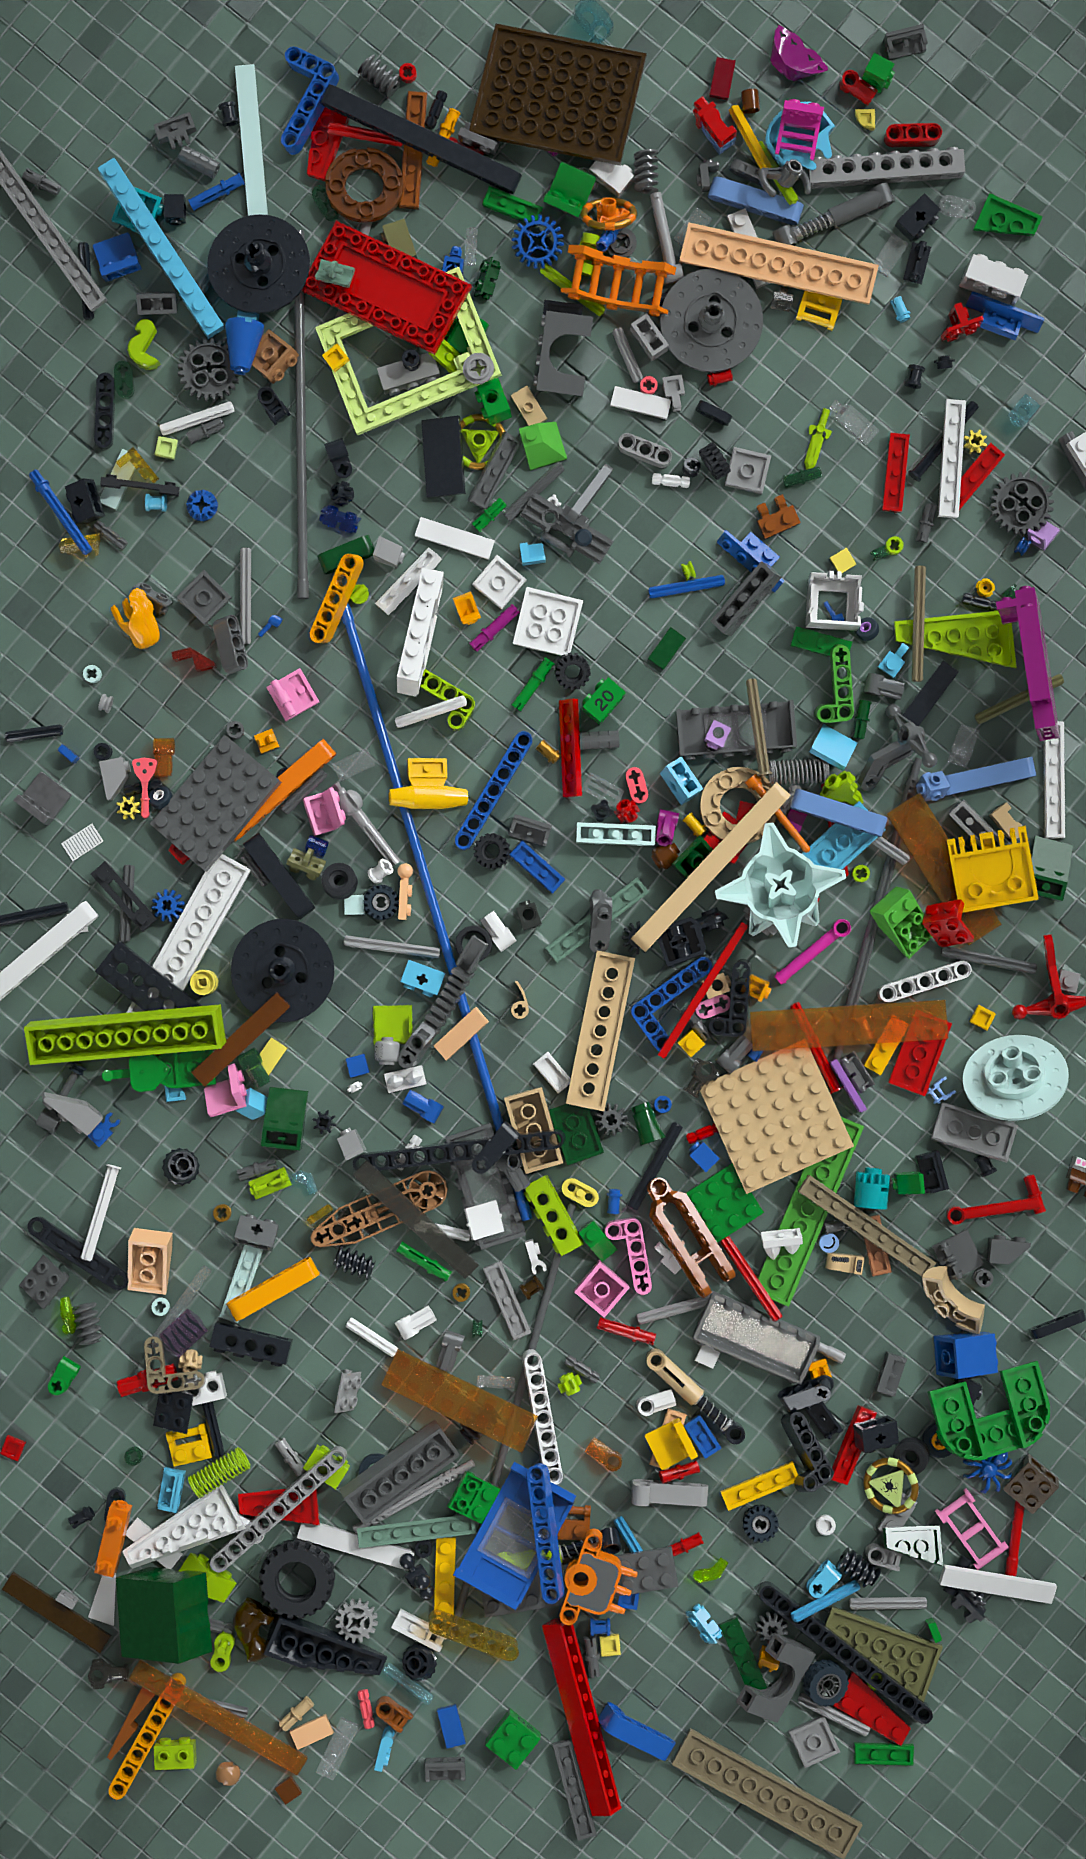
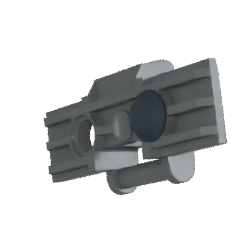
(585, 538)

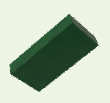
(667, 648)

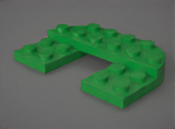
(998, 1432)

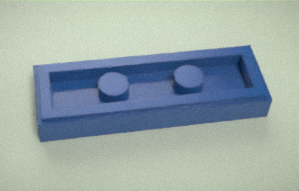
(537, 867)

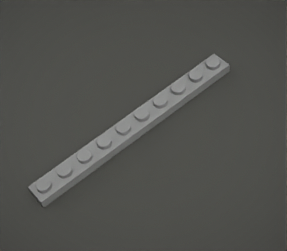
(50, 236)

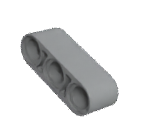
(652, 457)

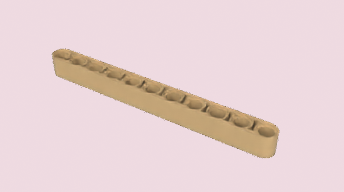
(710, 867)

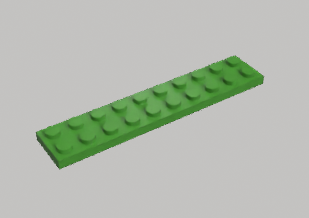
(783, 1273)

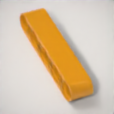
(344, 593)
(273, 1288)

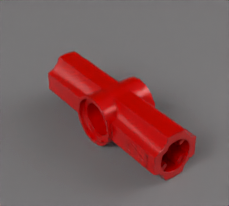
(139, 1381)

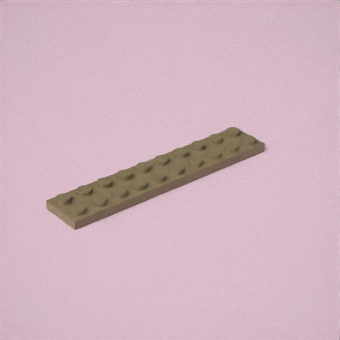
(767, 1793)

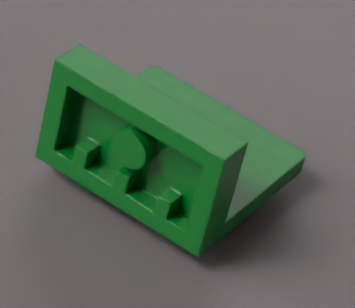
(570, 189)

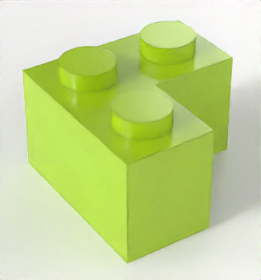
(218, 1584)

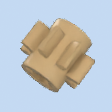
(190, 1361)

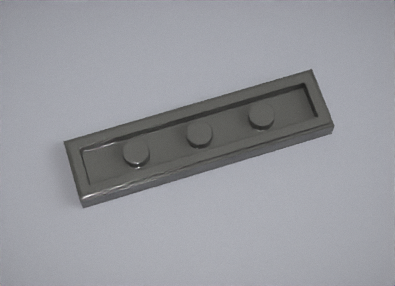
(494, 470)

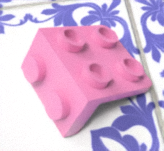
(324, 811)
(226, 1095)

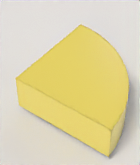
(866, 118)

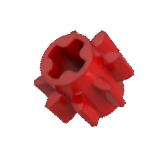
(627, 811)

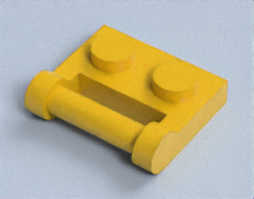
(821, 303)
(189, 1451)

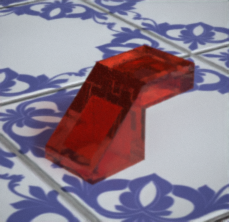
(200, 661)

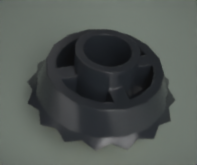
(180, 1166)
(419, 1662)

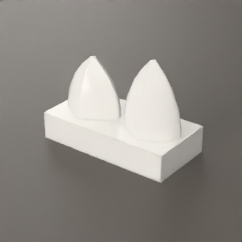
(405, 1079)
(775, 1239)

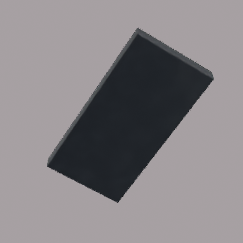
(443, 456)

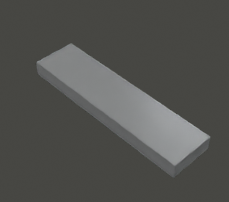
(507, 1300)

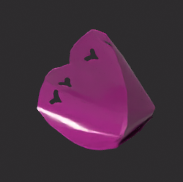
(793, 59)

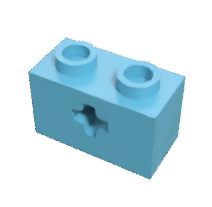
(681, 781)
(434, 977)

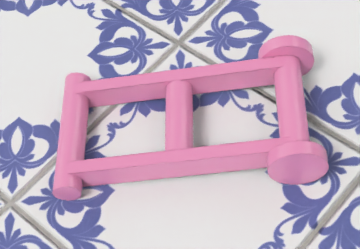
(943, 1515)

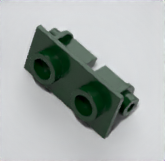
(483, 285)

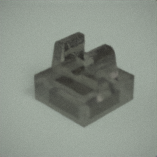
(782, 300)

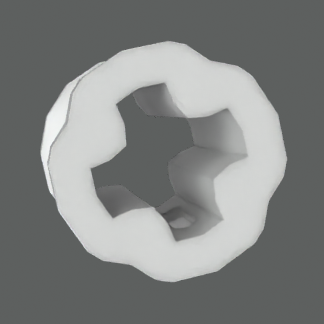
(380, 871)

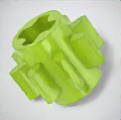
(569, 1383)

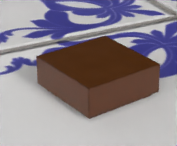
(288, 1790)

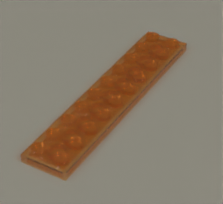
(848, 1025)

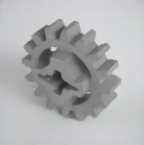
(361, 1627)

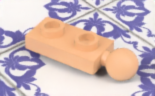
(405, 872)

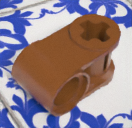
(396, 1716)

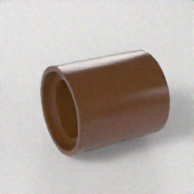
(750, 101)

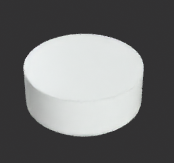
(825, 1525)

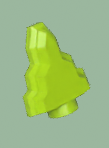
(842, 788)

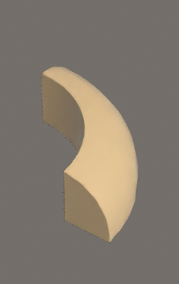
(950, 1302)

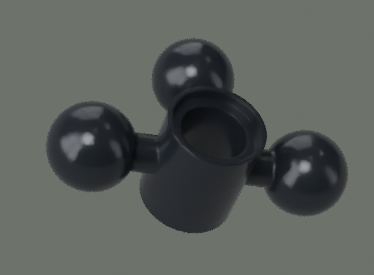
(417, 1576)

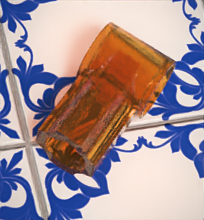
(164, 751)
(602, 1453)

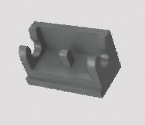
(905, 42)
(530, 830)
(890, 1374)
(445, 1768)

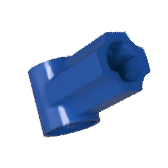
(425, 1107)

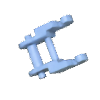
(936, 1086)

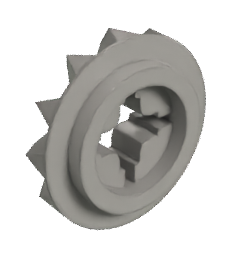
(470, 364)

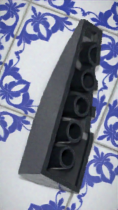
(315, 1646)

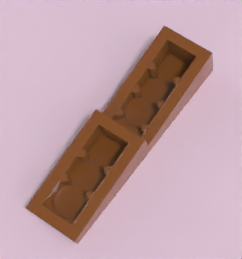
(130, 1725)

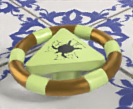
(890, 1486)

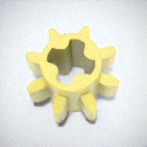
(976, 436)
(123, 806)

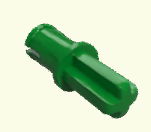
(489, 514)

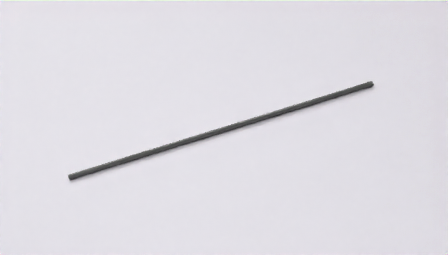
(521, 1386)

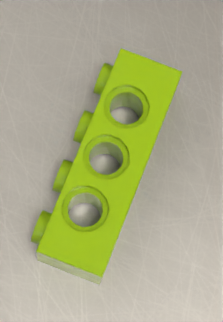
(573, 1239)

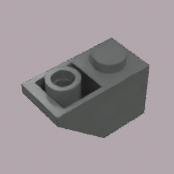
(1005, 1250)

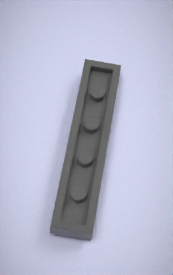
(574, 1789)

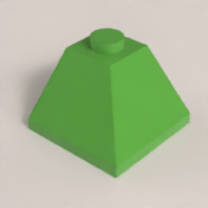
(542, 444)

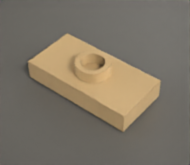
(528, 406)

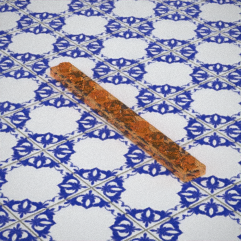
(218, 1717)

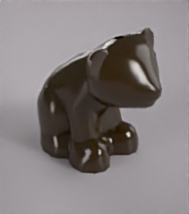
(246, 1622)

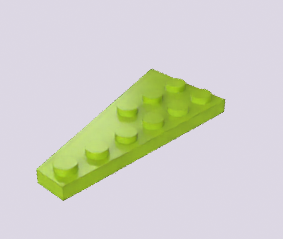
(965, 635)

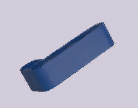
(634, 1732)

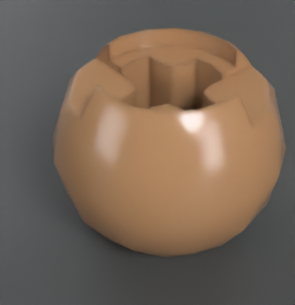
(228, 1773)

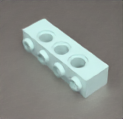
(615, 834)

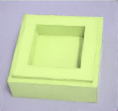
(166, 448)

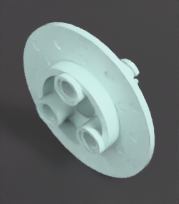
(1015, 1077)

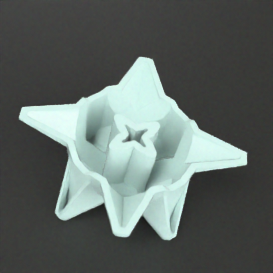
(780, 887)

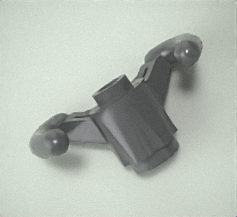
(785, 175)

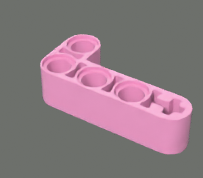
(633, 1255)

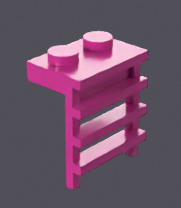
(800, 116)

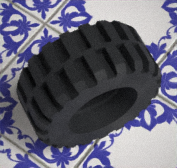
(297, 1604)

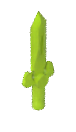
(817, 440)

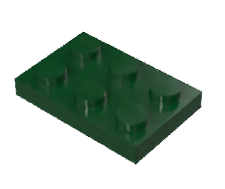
(580, 1132)

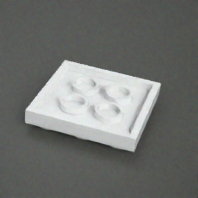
(547, 622)

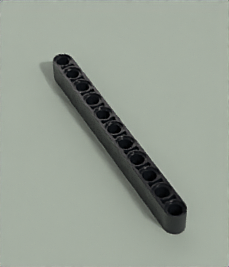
(420, 139)
(449, 1153)
(851, 1659)

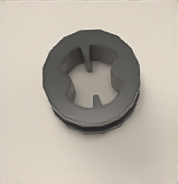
(231, 725)

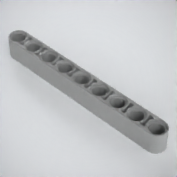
(271, 1515)

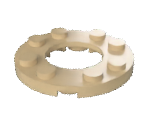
(713, 792)

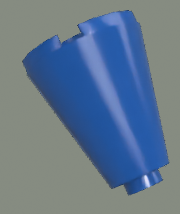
(242, 343)

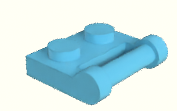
(384, 1749)

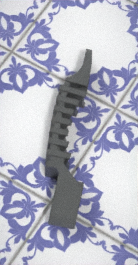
(445, 1004)

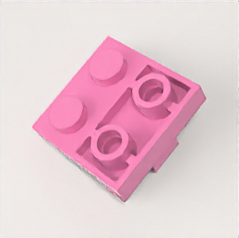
(292, 694)

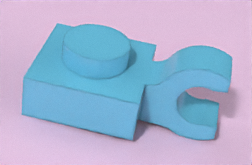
(892, 662)

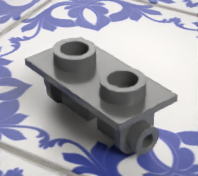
(159, 600)
(859, 1074)

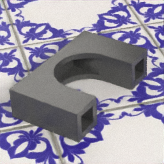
(556, 325)
(772, 1701)

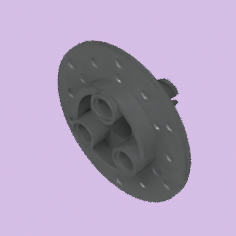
(736, 312)

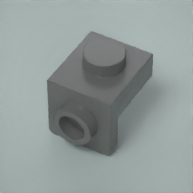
(702, 178)

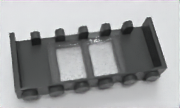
(695, 723)

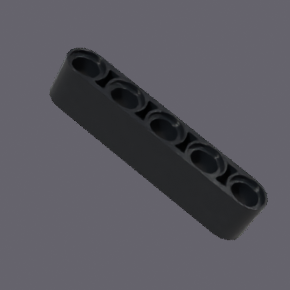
(279, 876)

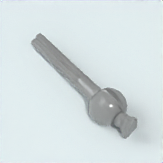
(351, 804)

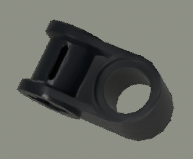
(274, 408)

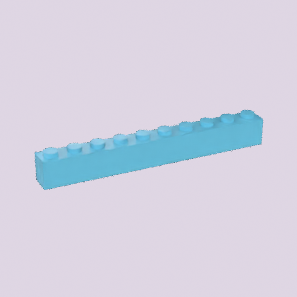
(161, 248)

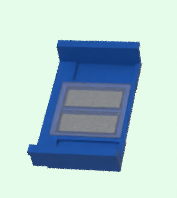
(504, 1550)

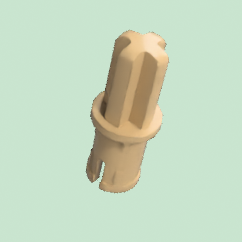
(296, 1713)

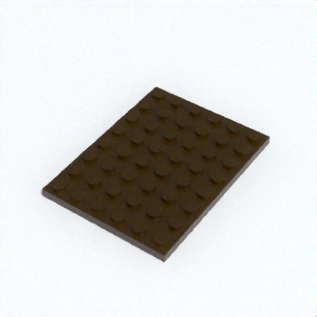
(558, 94)

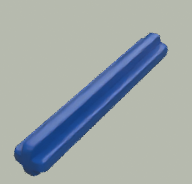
(686, 586)

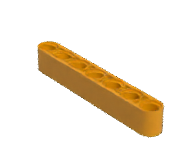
(142, 1744)

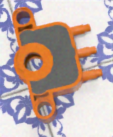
(598, 1591)

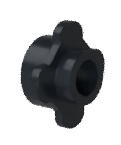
(944, 362)
(600, 816)

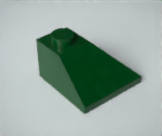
(692, 857)

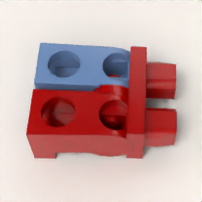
(712, 125)

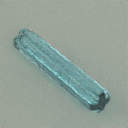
(408, 1684)

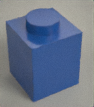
(703, 1155)

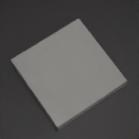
(748, 470)
(814, 1741)

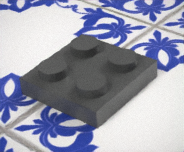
(204, 597)

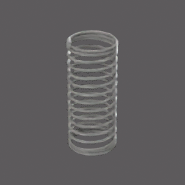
(773, 778)

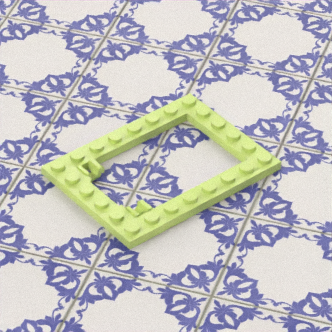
(369, 418)

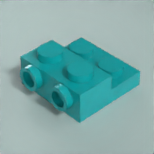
(152, 202)

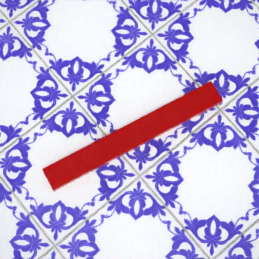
(702, 990)

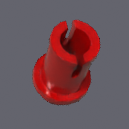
(719, 377)

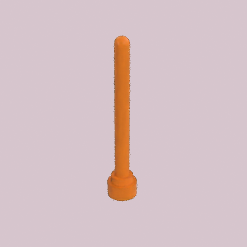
(755, 784)

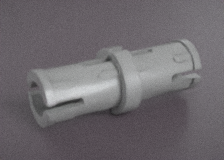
(290, 1456)

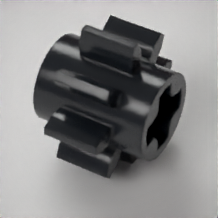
(342, 493)
(323, 1127)

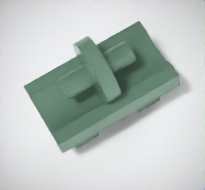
(335, 273)

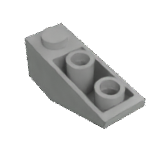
(78, 1112)

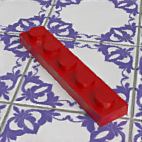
(570, 748)

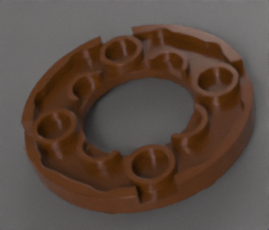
(364, 159)

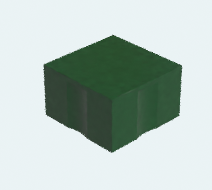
(163, 1615)

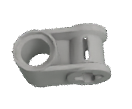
(886, 1558)

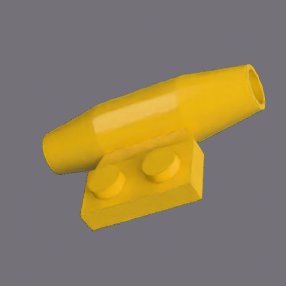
(427, 787)

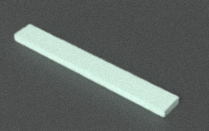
(251, 139)

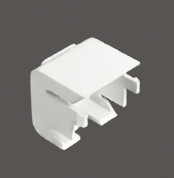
(835, 583)

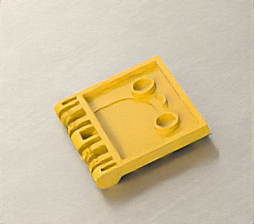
(994, 873)

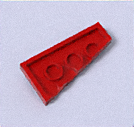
(324, 145)
(871, 1710)

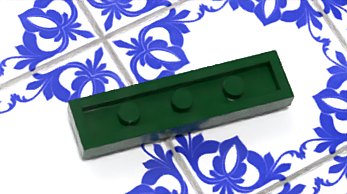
(742, 1653)

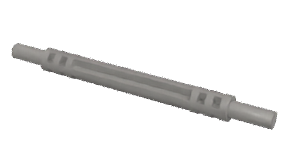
(420, 1492)

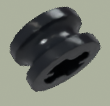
(693, 463)
(104, 745)
(423, 1554)

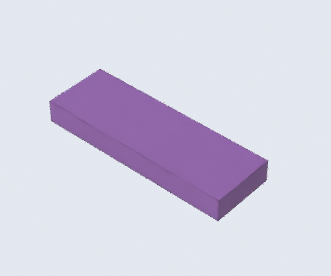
(848, 1087)

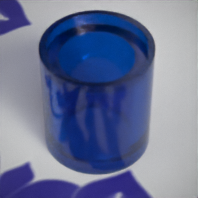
(318, 845)

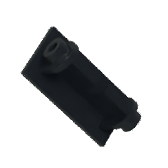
(917, 262)

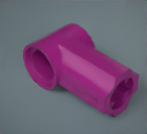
(666, 825)

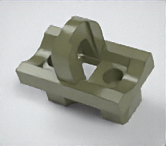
(299, 861)

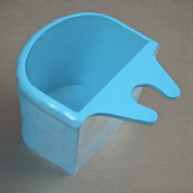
(823, 142)

